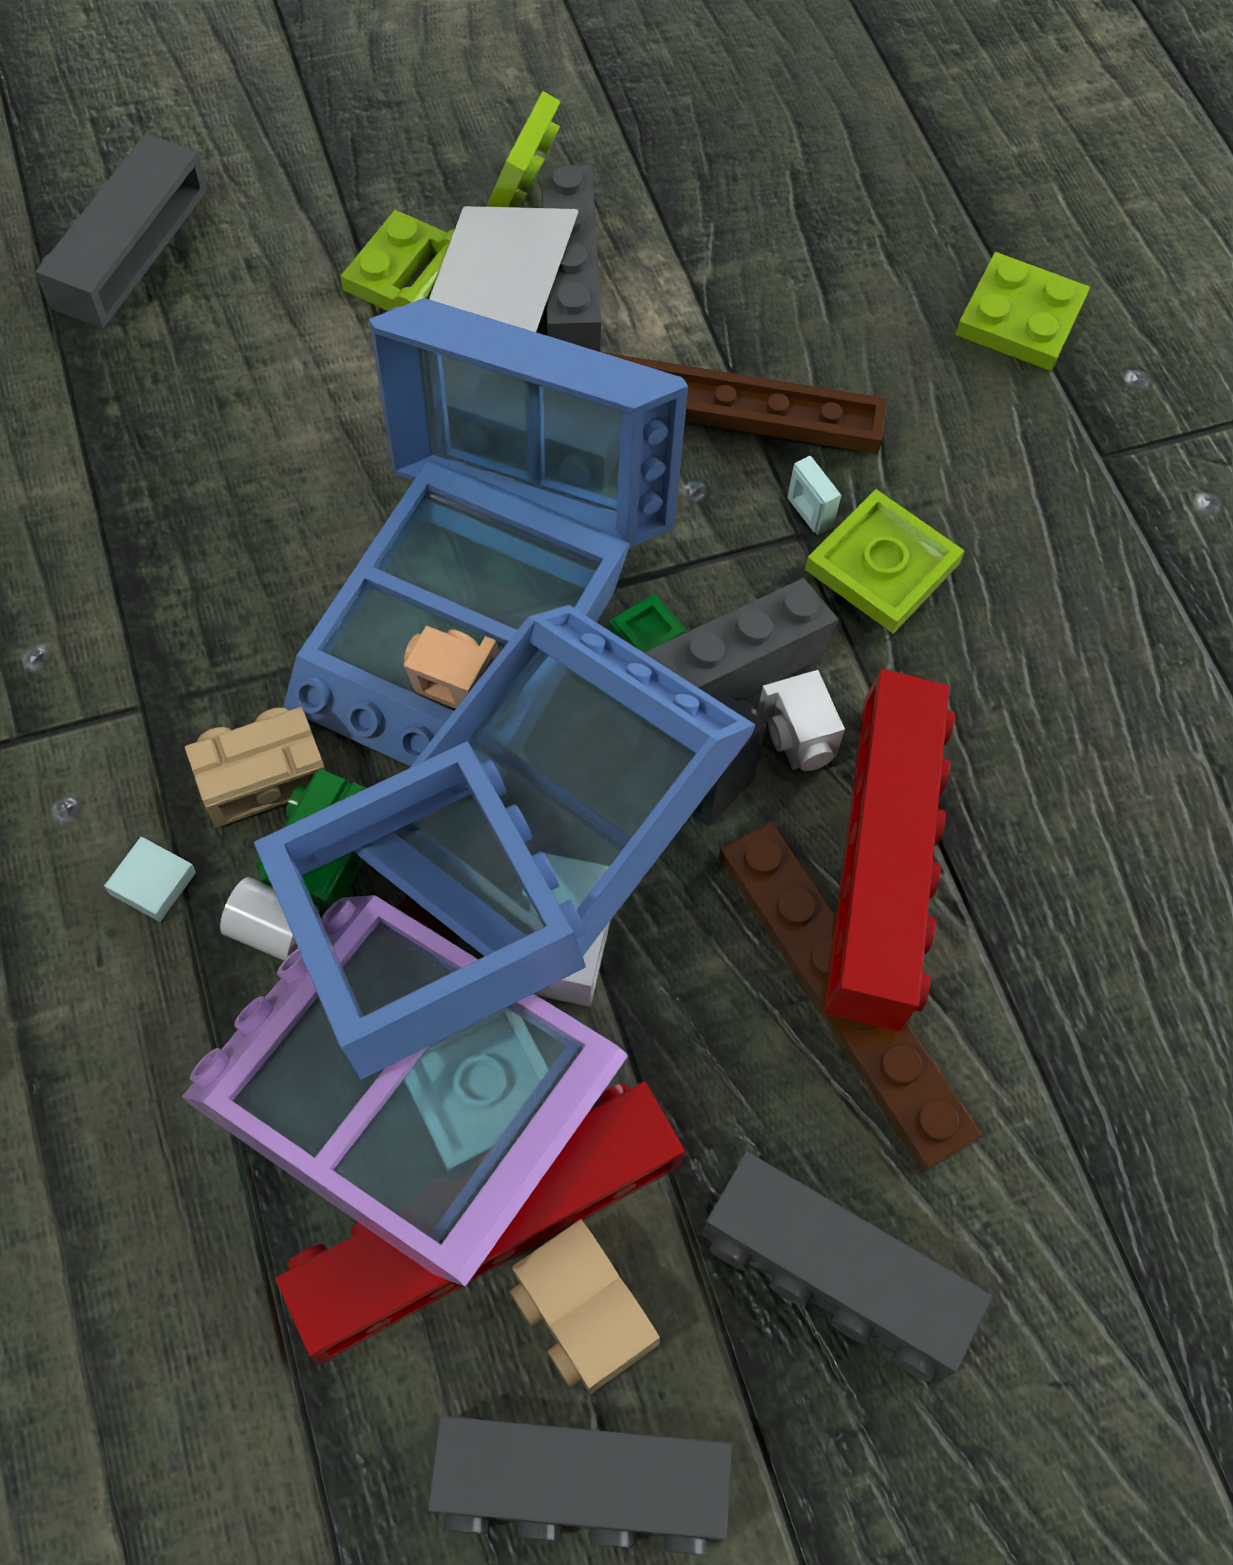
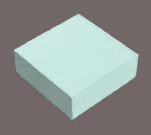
(813, 495)
(150, 879)

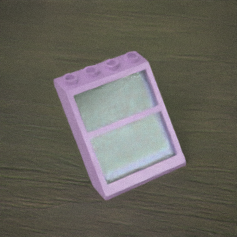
(432, 1145)

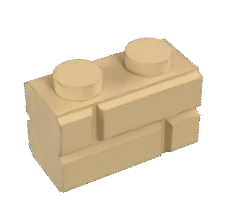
(254, 764)

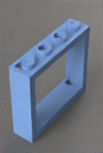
(463, 995)

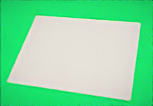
(504, 262)

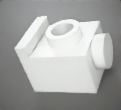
(802, 720)

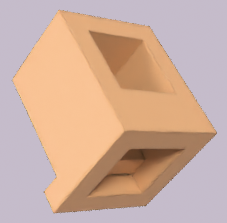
(447, 664)

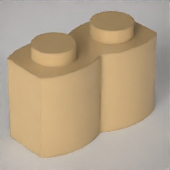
(584, 1308)

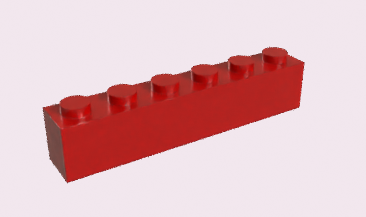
(889, 854)
(369, 1285)

